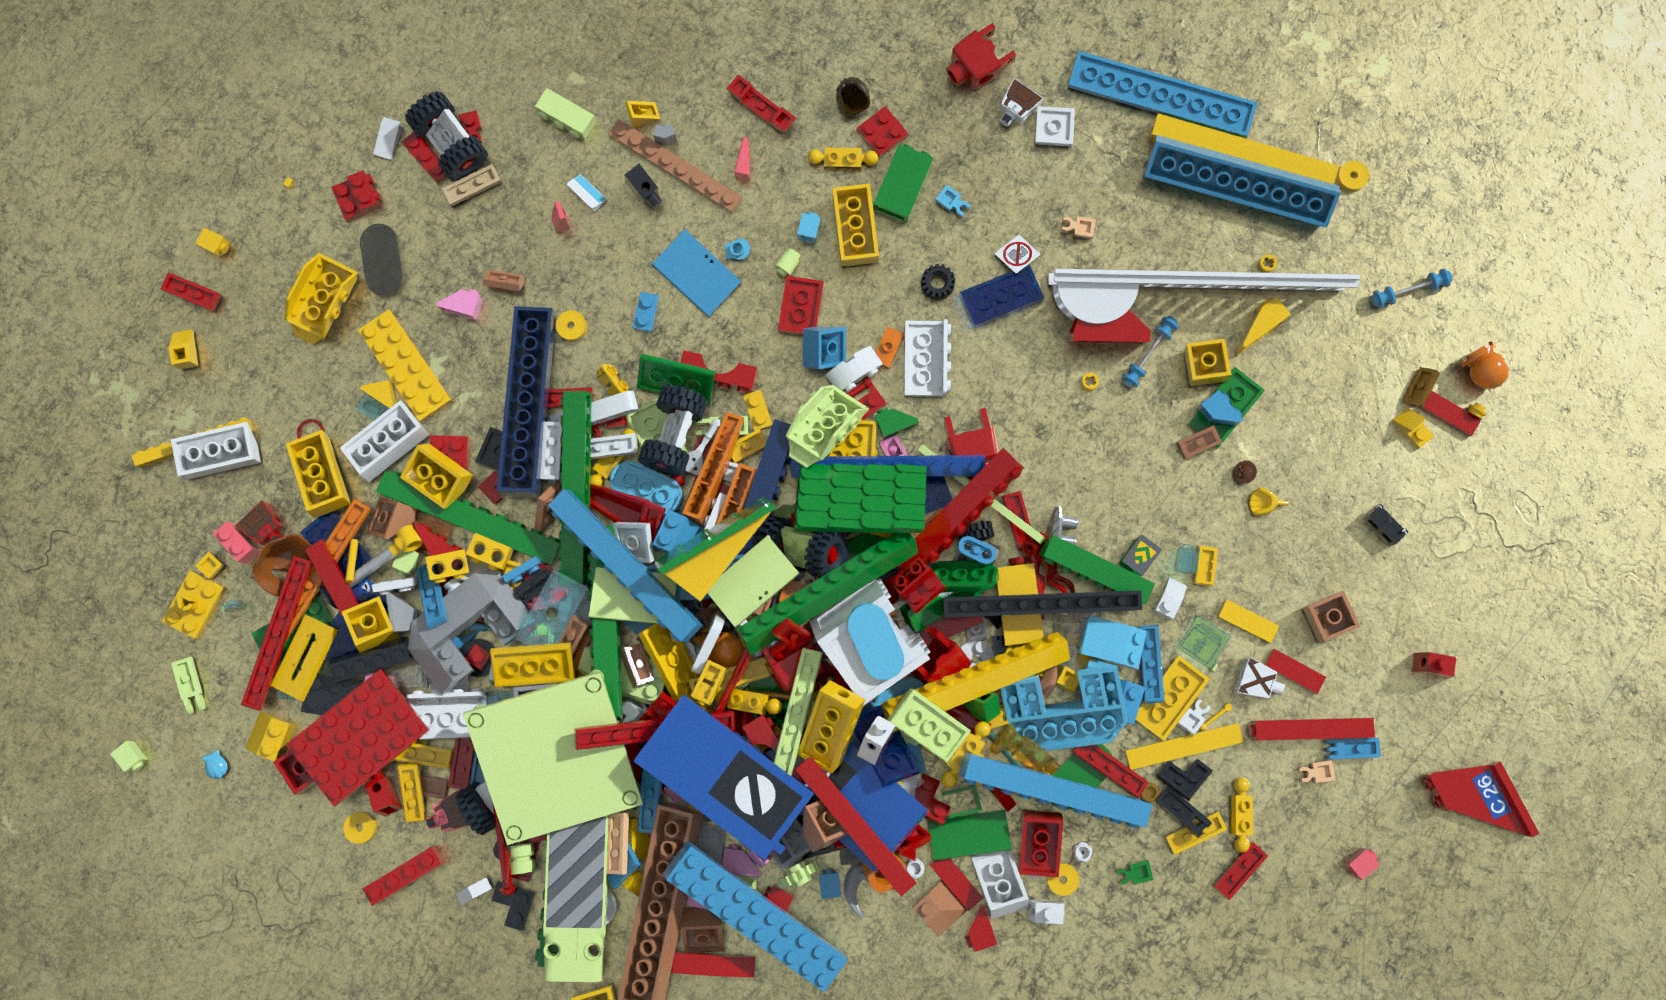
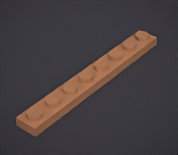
(675, 166)

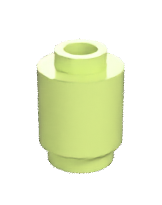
(787, 262)

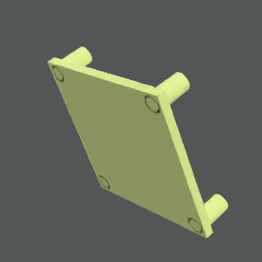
(533, 763)

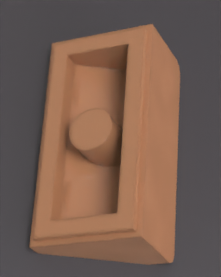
(637, 665)

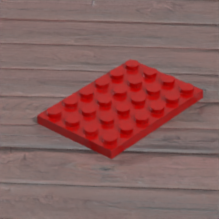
(357, 737)

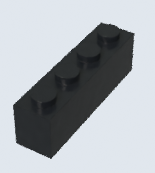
(372, 660)

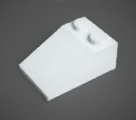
(1000, 883)

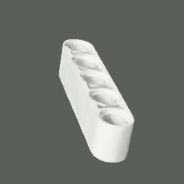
(608, 408)

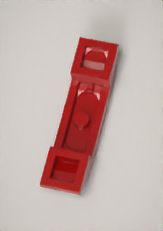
(760, 105)

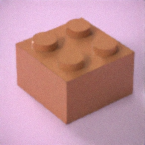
(1331, 617)

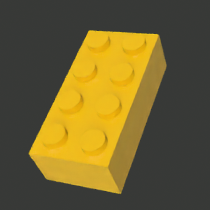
(855, 225)
(318, 474)

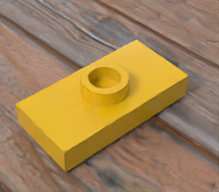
(1206, 566)

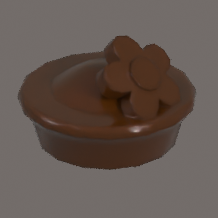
(1245, 472)

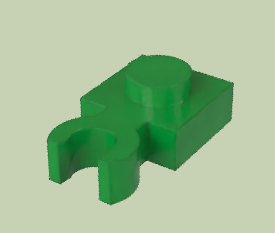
(1138, 872)

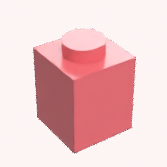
(1362, 863)

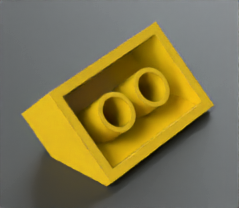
(436, 475)

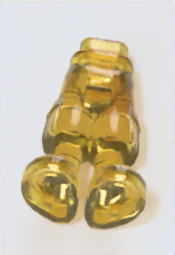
(1025, 751)

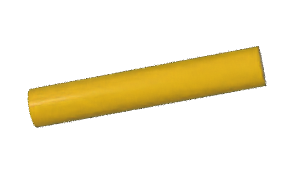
(351, 561)

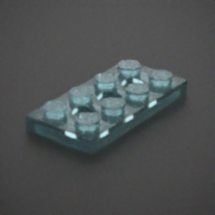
(547, 599)

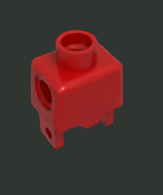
(976, 61)
(972, 442)
(944, 659)
(785, 670)

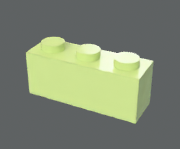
(565, 114)

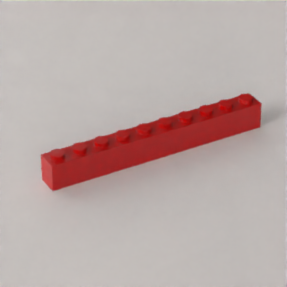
(962, 511)

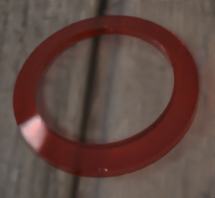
(307, 421)

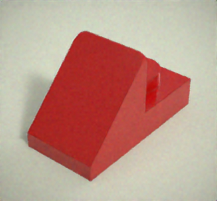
(916, 839)

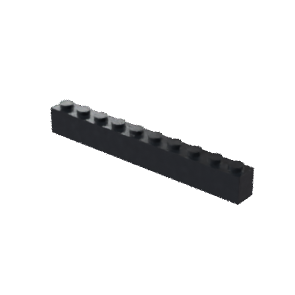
(1041, 604)

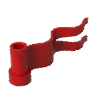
(1031, 548)

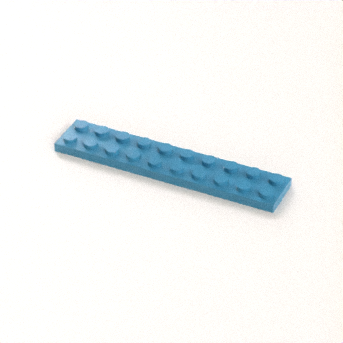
(1162, 94)

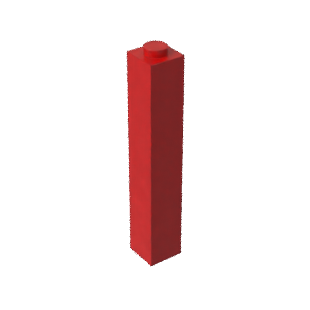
(1312, 729)

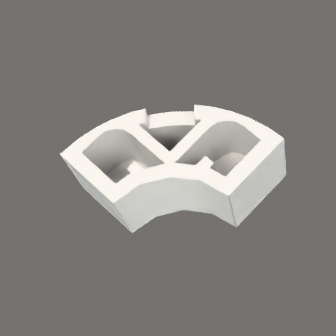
(850, 372)

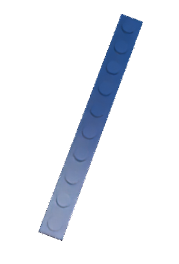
(936, 465)

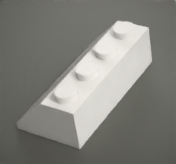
(384, 441)
(215, 451)

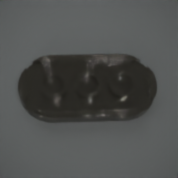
(381, 260)

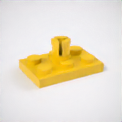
(193, 604)

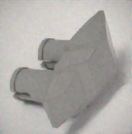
(1058, 521)

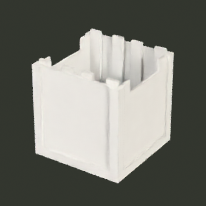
(835, 640)

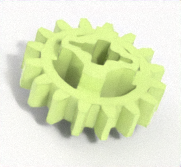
(799, 874)

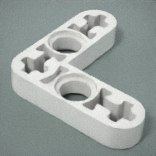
(709, 642)

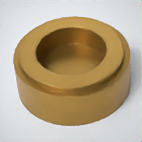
(1150, 793)

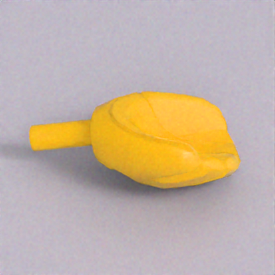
(1264, 502)

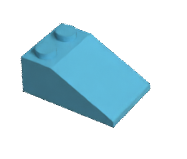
(1112, 642)

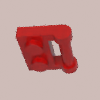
(872, 400)

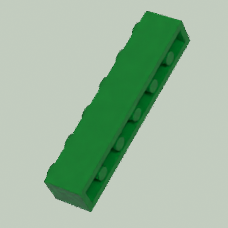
(1093, 567)

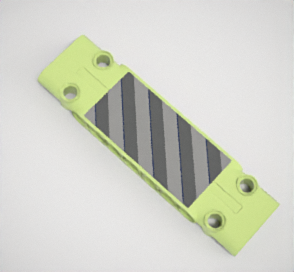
(576, 901)

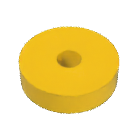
(1356, 168)
(574, 333)
(351, 831)
(1071, 883)

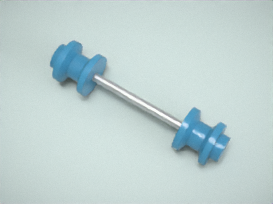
(1443, 278)
(1164, 331)

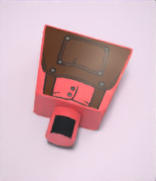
(447, 814)

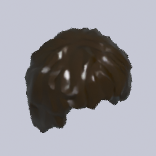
(852, 96)

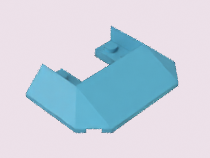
(1071, 723)

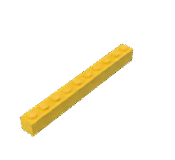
(165, 451)

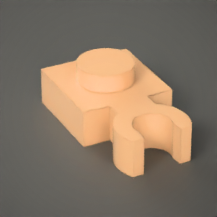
(1082, 227)
(1320, 772)

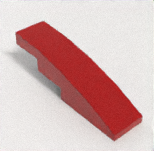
(713, 964)

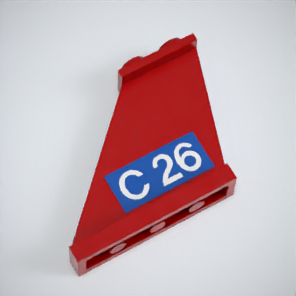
(1483, 795)

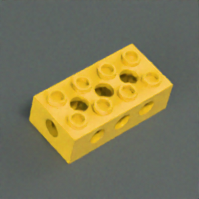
(831, 726)

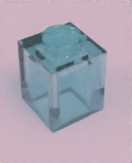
(1186, 559)

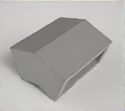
(665, 135)

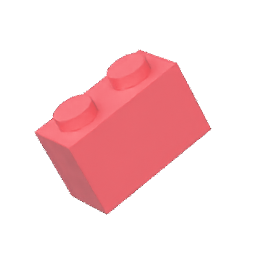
(236, 542)

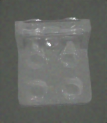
(1071, 625)
(410, 675)

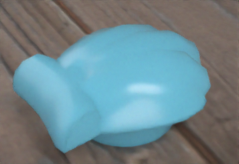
(737, 249)
(215, 765)

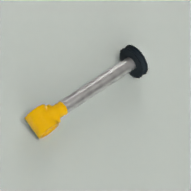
(406, 541)

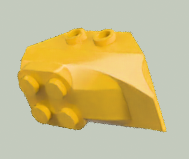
(317, 297)

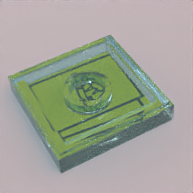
(1204, 642)

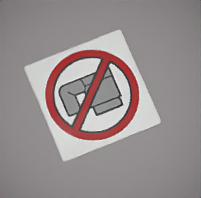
(1017, 254)

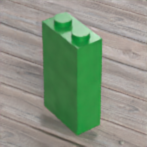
(903, 183)

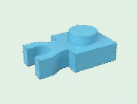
(950, 200)

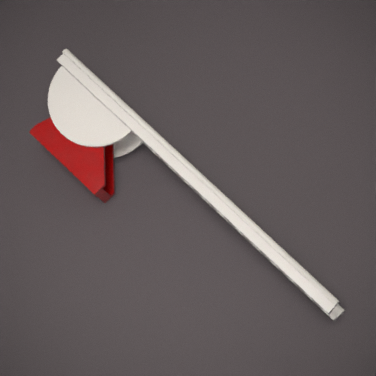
(1102, 298)

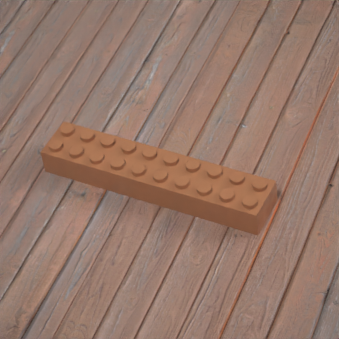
(658, 907)

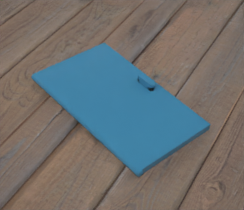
(698, 277)

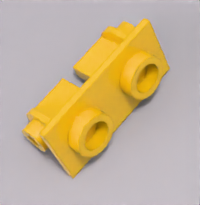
(608, 375)

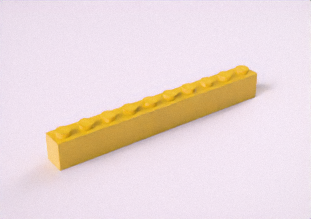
(1243, 148)
(991, 674)

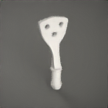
(698, 453)

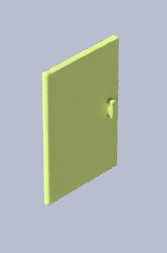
(754, 576)
(614, 601)

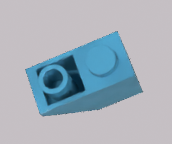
(1220, 411)

